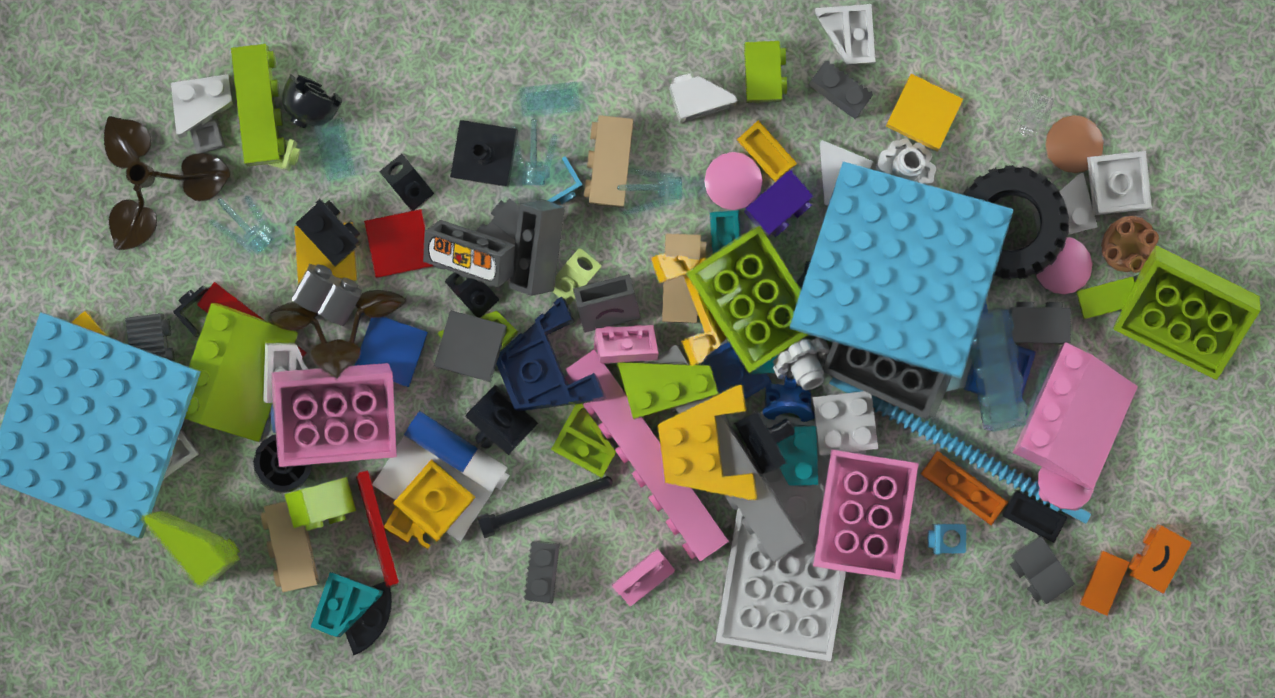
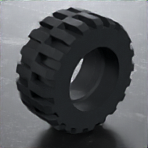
(1052, 213)

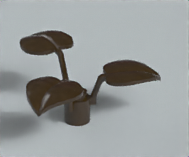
(124, 144)
(338, 354)

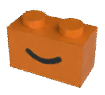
(1159, 558)

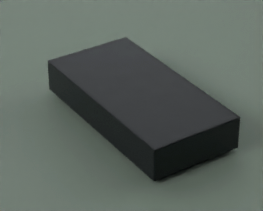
(1034, 516)

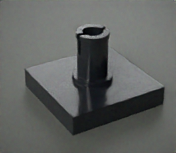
(484, 153)
(500, 421)
(763, 441)

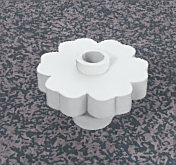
(907, 161)
(803, 362)

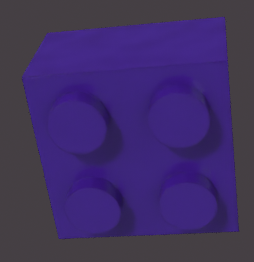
(779, 203)

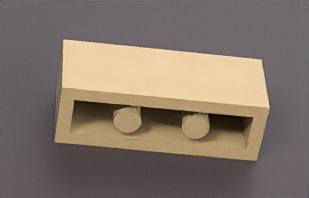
(609, 160)
(677, 301)
(290, 549)

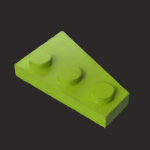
(665, 386)

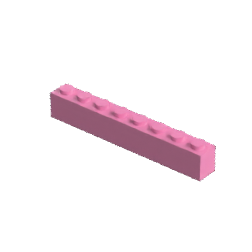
(643, 450)

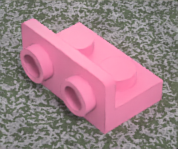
(626, 344)
(643, 577)

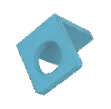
(568, 194)
(935, 538)

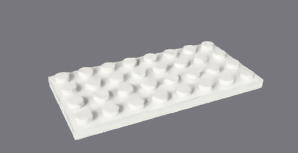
(785, 602)

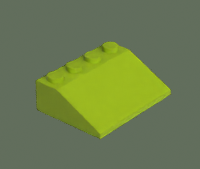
(750, 297)
(1187, 312)
(232, 372)
(197, 550)

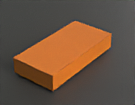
(1104, 583)

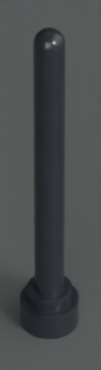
(490, 523)

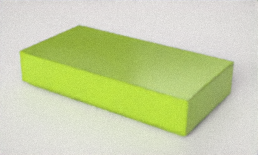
(1104, 297)

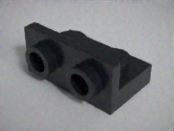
(329, 232)

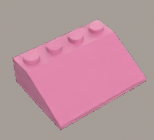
(1076, 416)
(334, 418)
(865, 514)

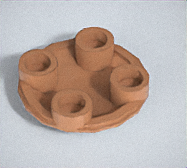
(1073, 141)
(1128, 243)

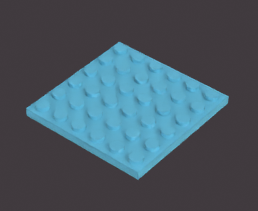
(901, 269)
(93, 424)

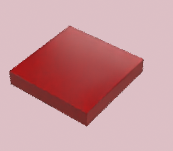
(397, 243)

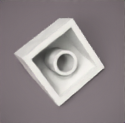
(698, 97)

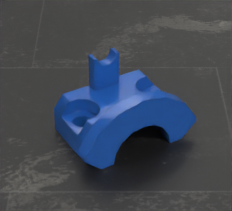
(788, 399)

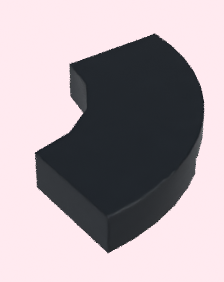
(371, 623)

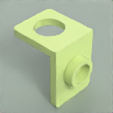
(290, 157)
(574, 276)

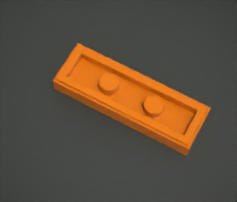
(964, 488)

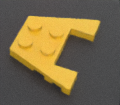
(700, 345)
(693, 450)

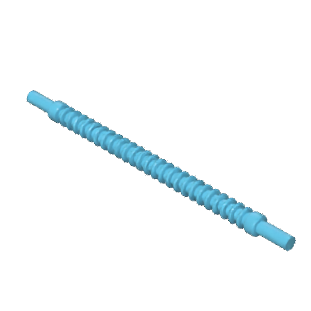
(959, 448)

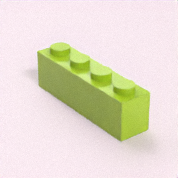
(257, 105)

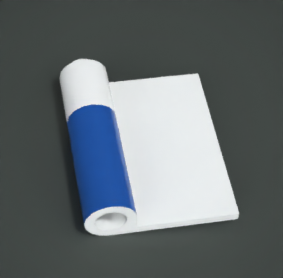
(467, 464)

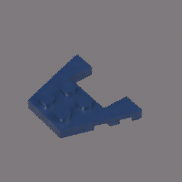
(533, 371)

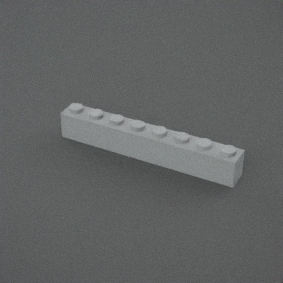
(762, 516)

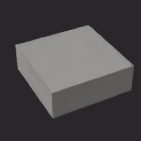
(207, 137)

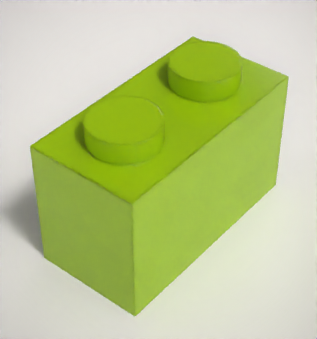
(763, 71)
(320, 503)

